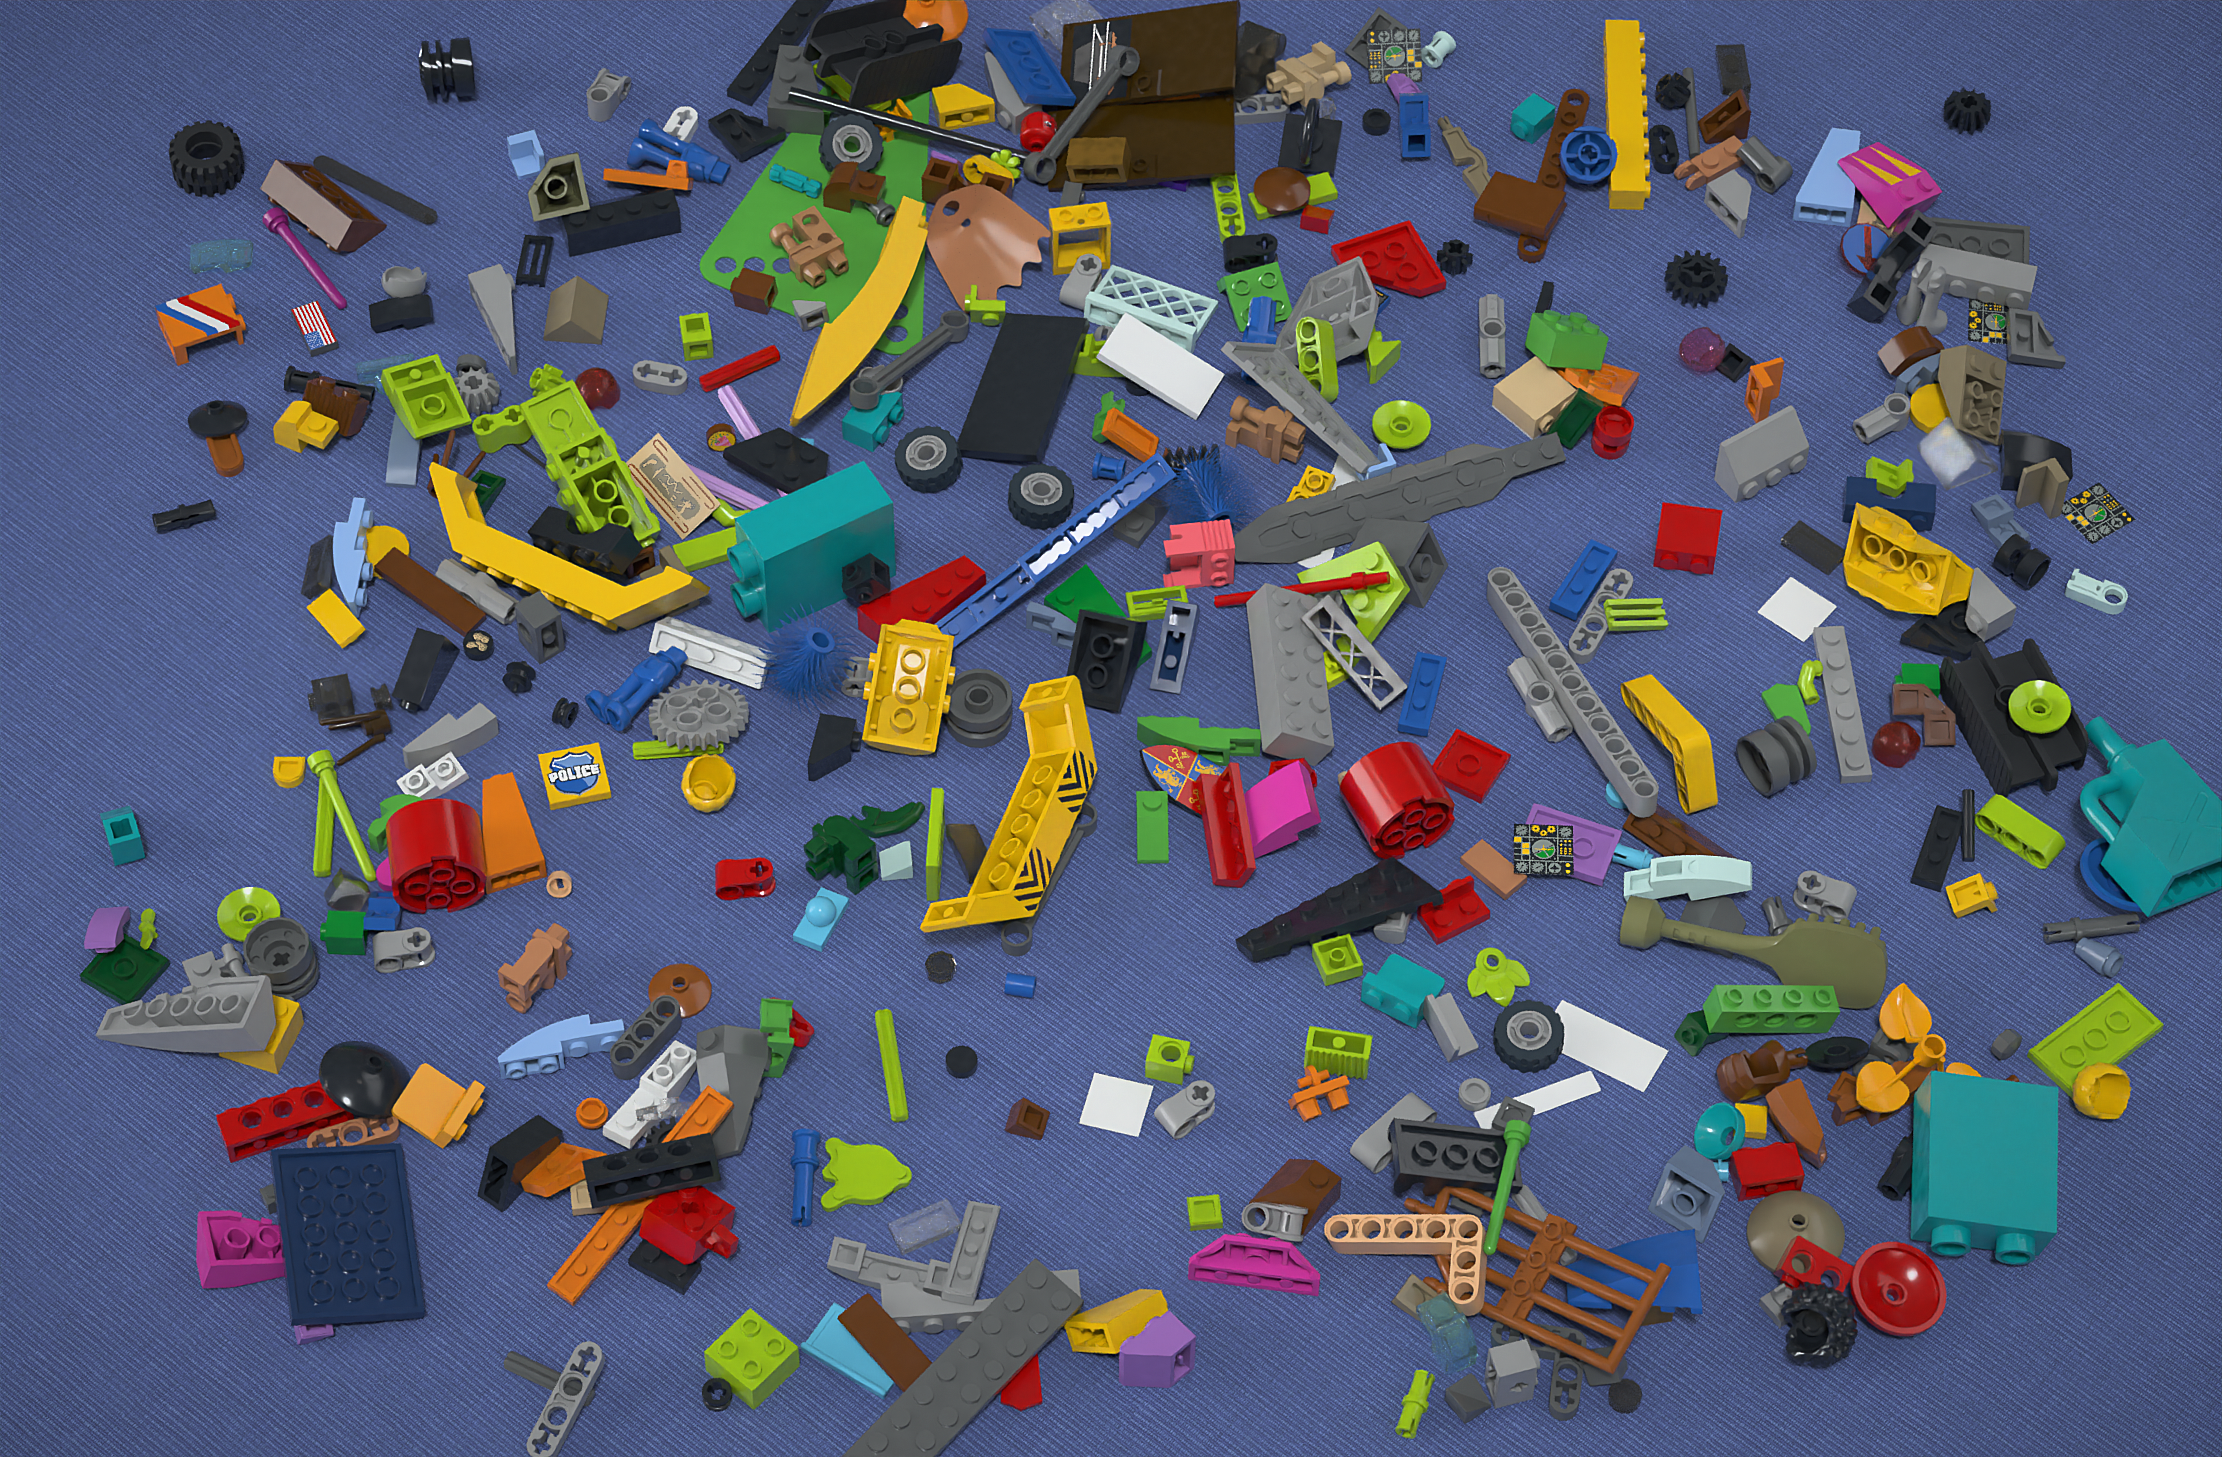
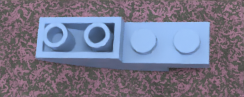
(350, 555)
(546, 1048)

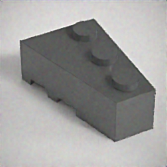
(797, 72)

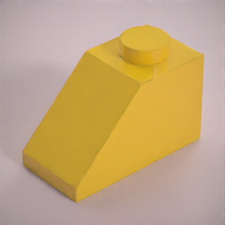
(961, 107)

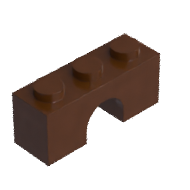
(943, 177)

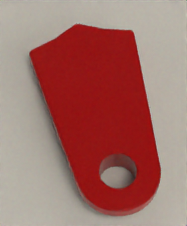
(1024, 1388)

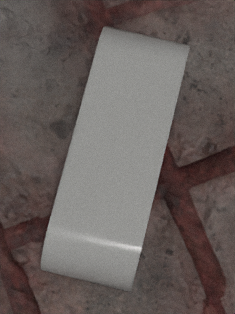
(1373, 1146)

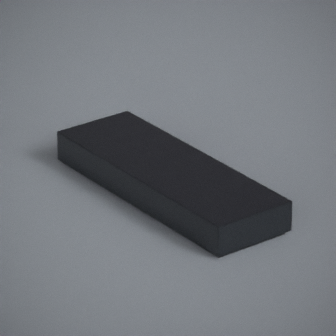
(1938, 849)

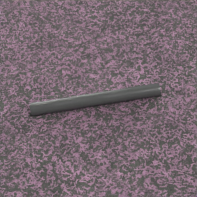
(1691, 116)

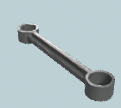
(1081, 113)
(952, 328)
(1026, 924)

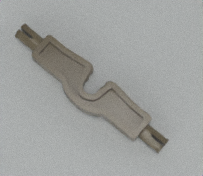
(1463, 153)

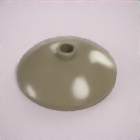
(1772, 1227)

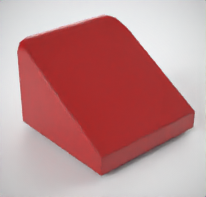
(1316, 219)

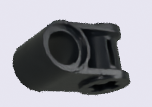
(1247, 251)

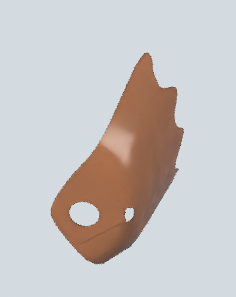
(987, 250)

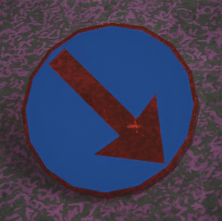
(1861, 246)

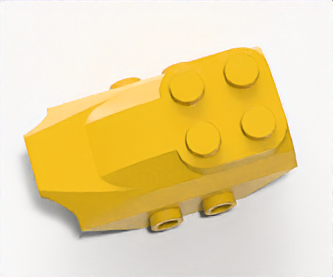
(1901, 567)
(908, 688)

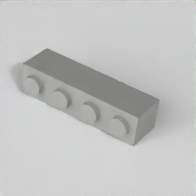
(1983, 276)

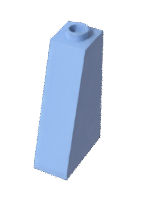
(1828, 190)

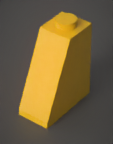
(1110, 1324)

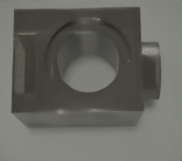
(331, 697)

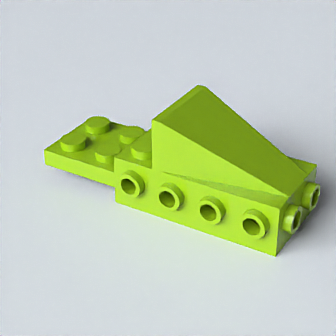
(586, 465)

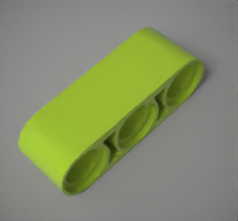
(1319, 345)
(2019, 831)

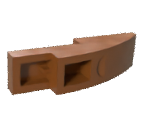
(1848, 1108)

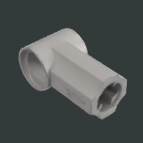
(1888, 417)

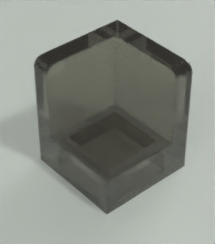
(346, 892)

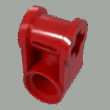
(742, 878)

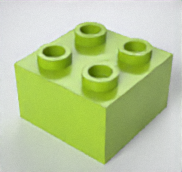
(752, 1358)

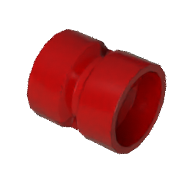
(1612, 432)

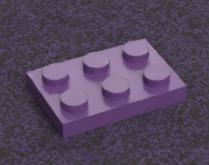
(1592, 842)

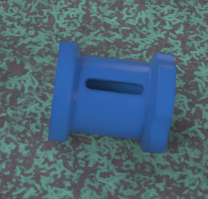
(1109, 467)

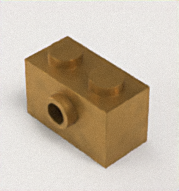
(1098, 160)

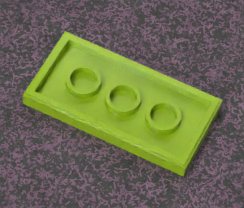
(2099, 1033)

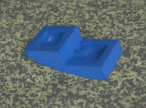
(382, 911)

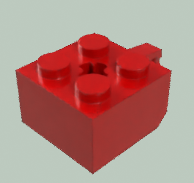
(689, 1224)

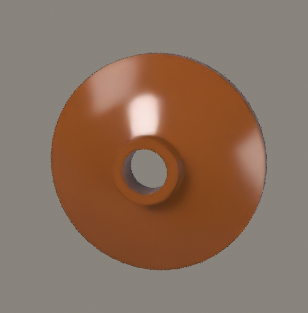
(692, 996)

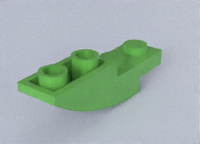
(1209, 742)

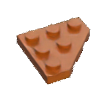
(1608, 385)

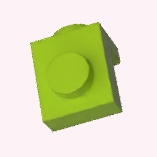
(984, 311)
(1890, 478)

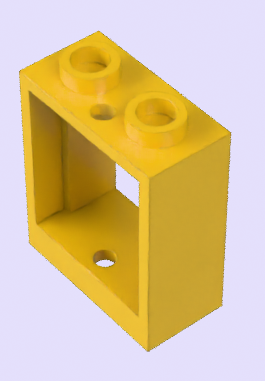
(1070, 219)

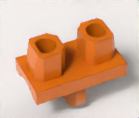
(1306, 1100)

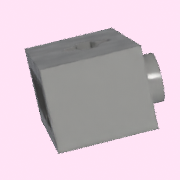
(1511, 1373)

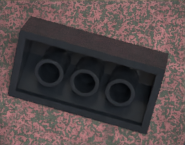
(621, 221)

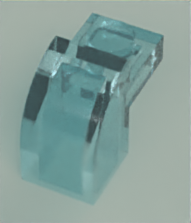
(1450, 1332)

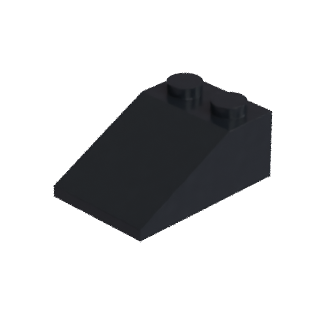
(1105, 656)

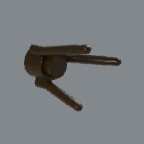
(373, 723)

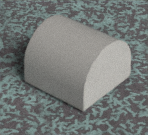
(1394, 928)

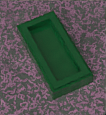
(1575, 417)

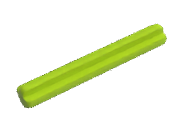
(324, 832)
(891, 1065)

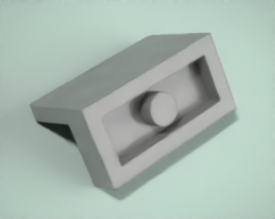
(1449, 1027)

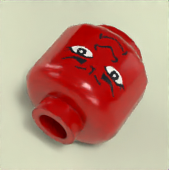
(1037, 131)

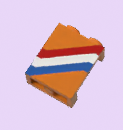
(198, 319)

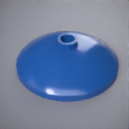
(2100, 880)

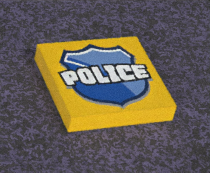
(574, 776)

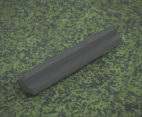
(542, 1374)

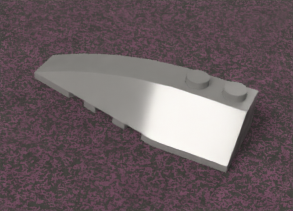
(215, 1018)

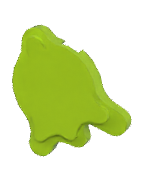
(861, 1174)

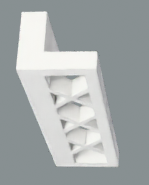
(712, 651)

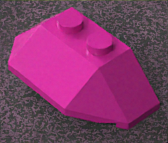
(1255, 1264)

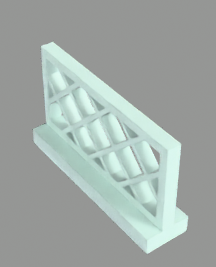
(1109, 311)

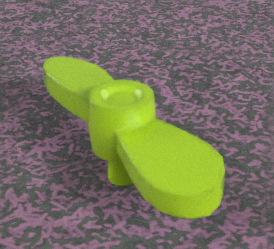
(147, 928)

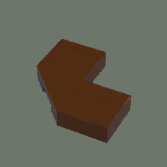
(1937, 718)

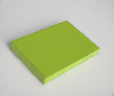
(935, 844)

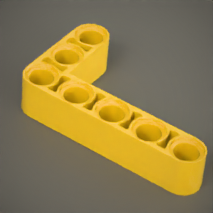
(1680, 735)

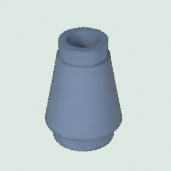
(2101, 957)

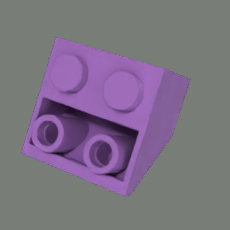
(1157, 1354)

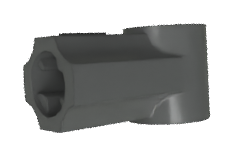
(1769, 170)

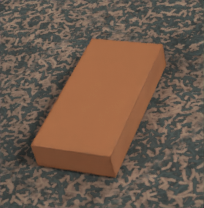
(1493, 869)

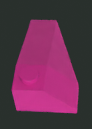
(236, 1249)

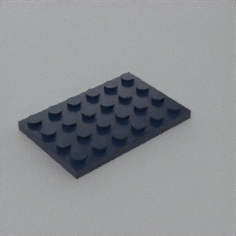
(346, 1234)

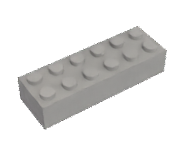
(1289, 676)

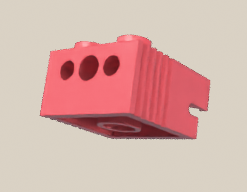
(1201, 553)

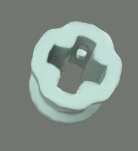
(1438, 49)

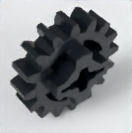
(1696, 278)

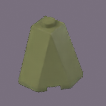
(558, 188)

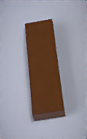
(430, 592)

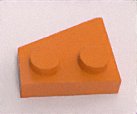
(558, 1170)

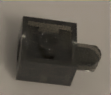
(1255, 58)

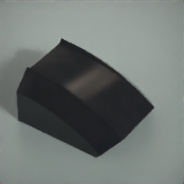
(2026, 449)

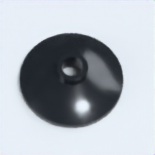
(217, 418)
(1837, 1052)

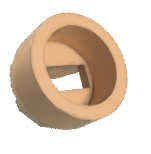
(552, 884)

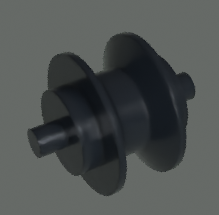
(519, 677)

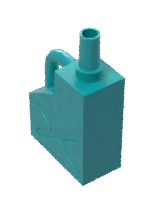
(2168, 824)

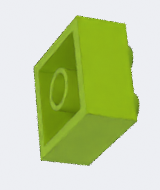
(1337, 959)

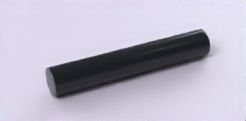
(1968, 825)

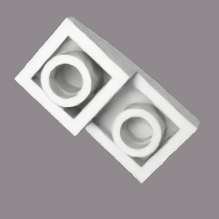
(435, 779)

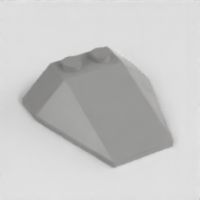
(1343, 299)

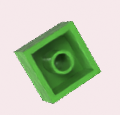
(1566, 340)

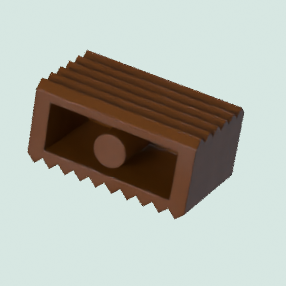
(337, 403)

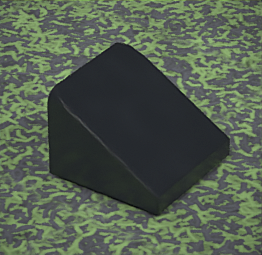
(1735, 363)

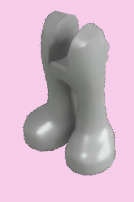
(1912, 306)

